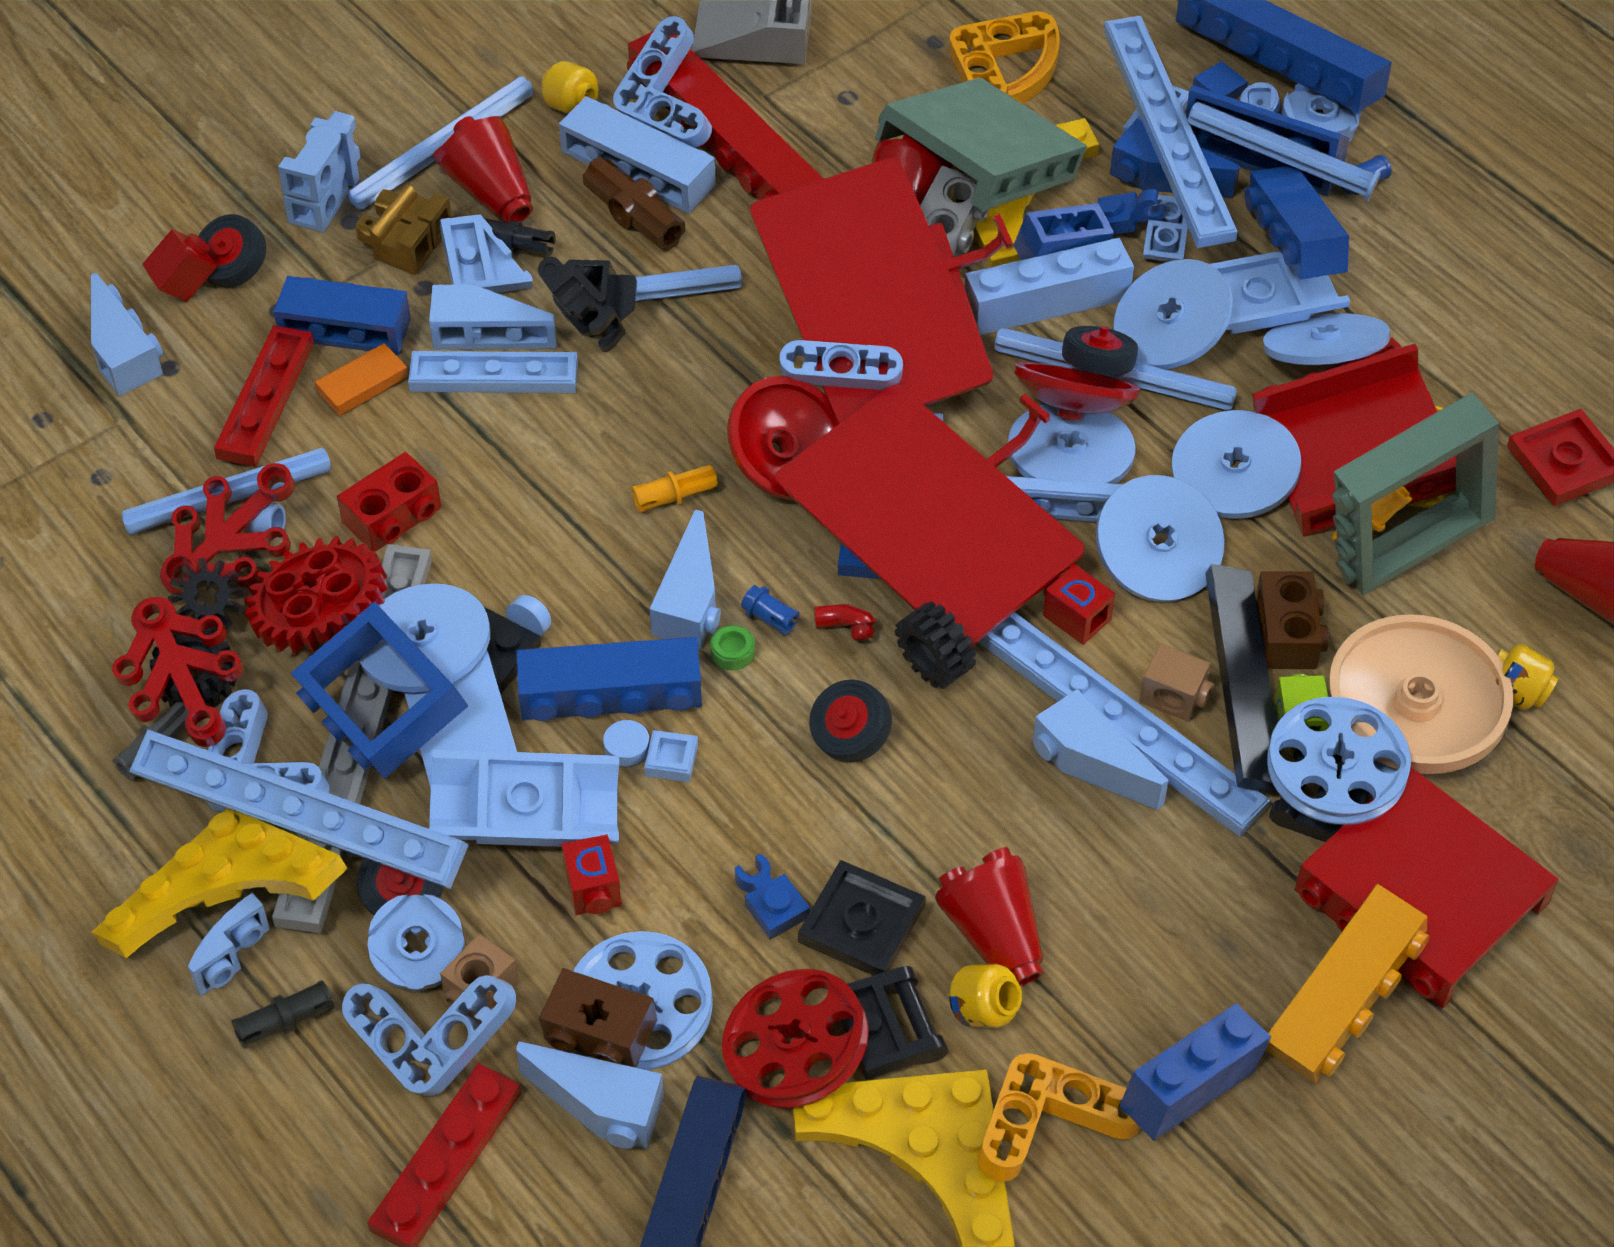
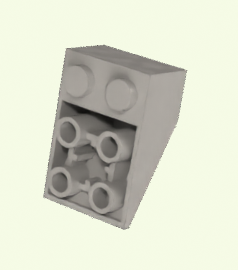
(753, 30)

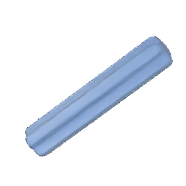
(688, 282)

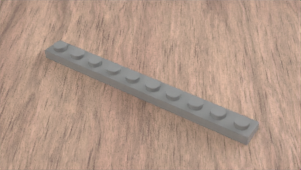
(367, 707)

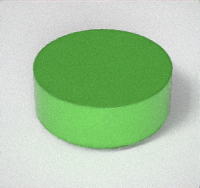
(732, 647)

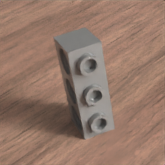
(957, 218)

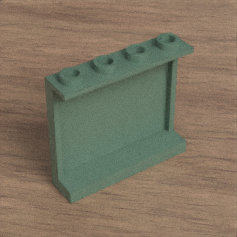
(988, 138)

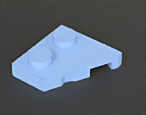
(479, 257)

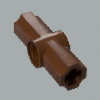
(634, 203)

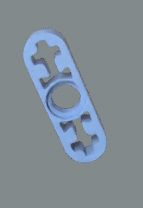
(854, 352)

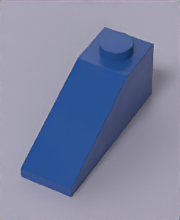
(1138, 164)

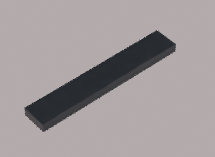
(1242, 673)

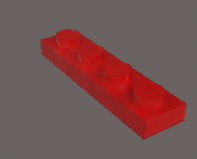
(264, 396)
(444, 1157)

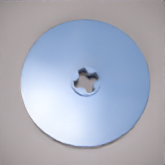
(1203, 316)
(1327, 339)
(1100, 450)
(1262, 479)
(1146, 509)
(453, 629)

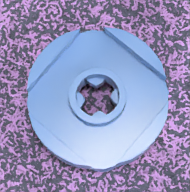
(1336, 117)
(414, 914)

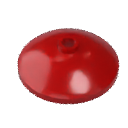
(1074, 389)
(780, 413)

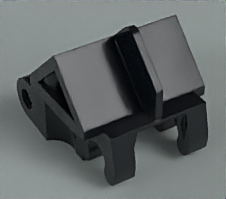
(591, 296)

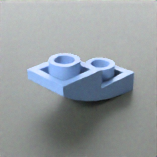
(1167, 237)
(216, 956)

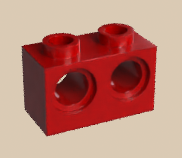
(389, 502)

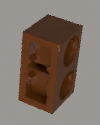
(1290, 619)

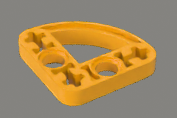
(1037, 32)

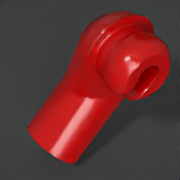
(846, 615)

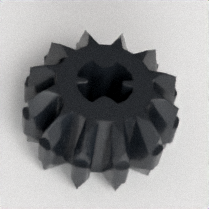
(207, 579)

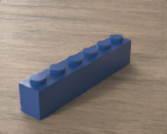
(1291, 48)

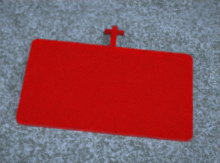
(870, 273)
(932, 510)

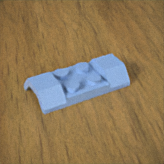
(1272, 294)
(523, 797)

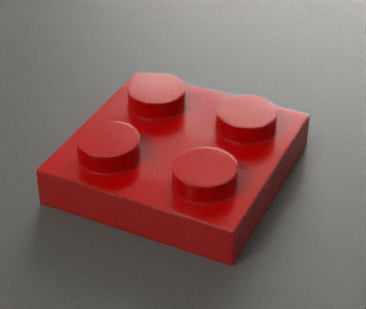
(1565, 456)

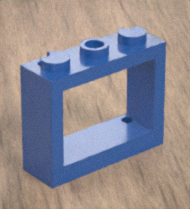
(410, 729)

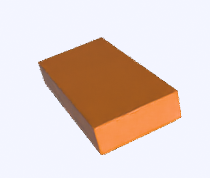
(361, 379)

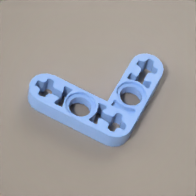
(652, 97)
(254, 722)
(434, 1046)

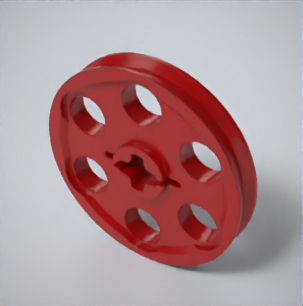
(800, 1054)

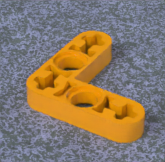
(1047, 1096)

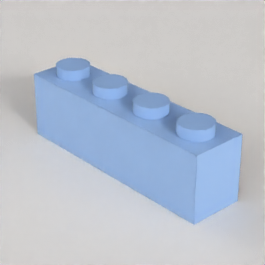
(673, 168)
(1049, 285)

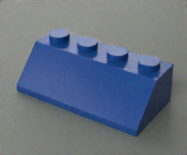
(1296, 130)

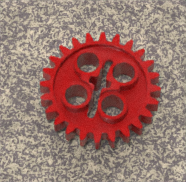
(314, 593)

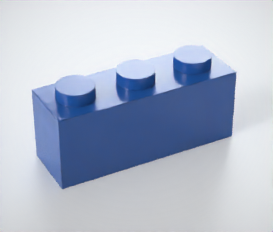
(344, 313)
(1194, 1071)

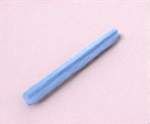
(422, 154)
(1142, 375)

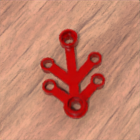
(224, 535)
(174, 663)

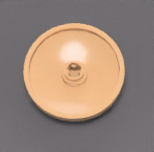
(1431, 685)

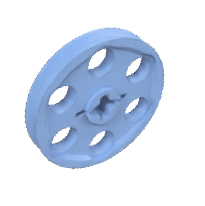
(1356, 754)
(644, 978)

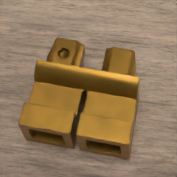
(406, 227)

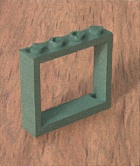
(1458, 430)

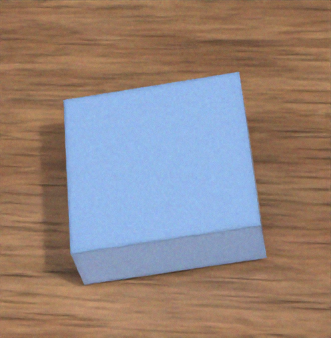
(671, 756)

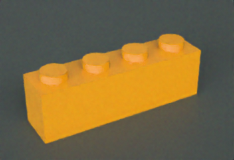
(1347, 984)

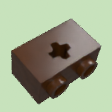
(597, 1019)

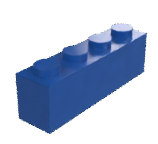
(1298, 222)
(609, 678)

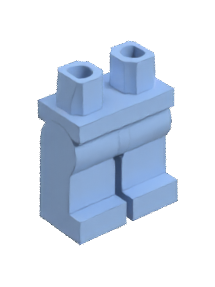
(321, 172)

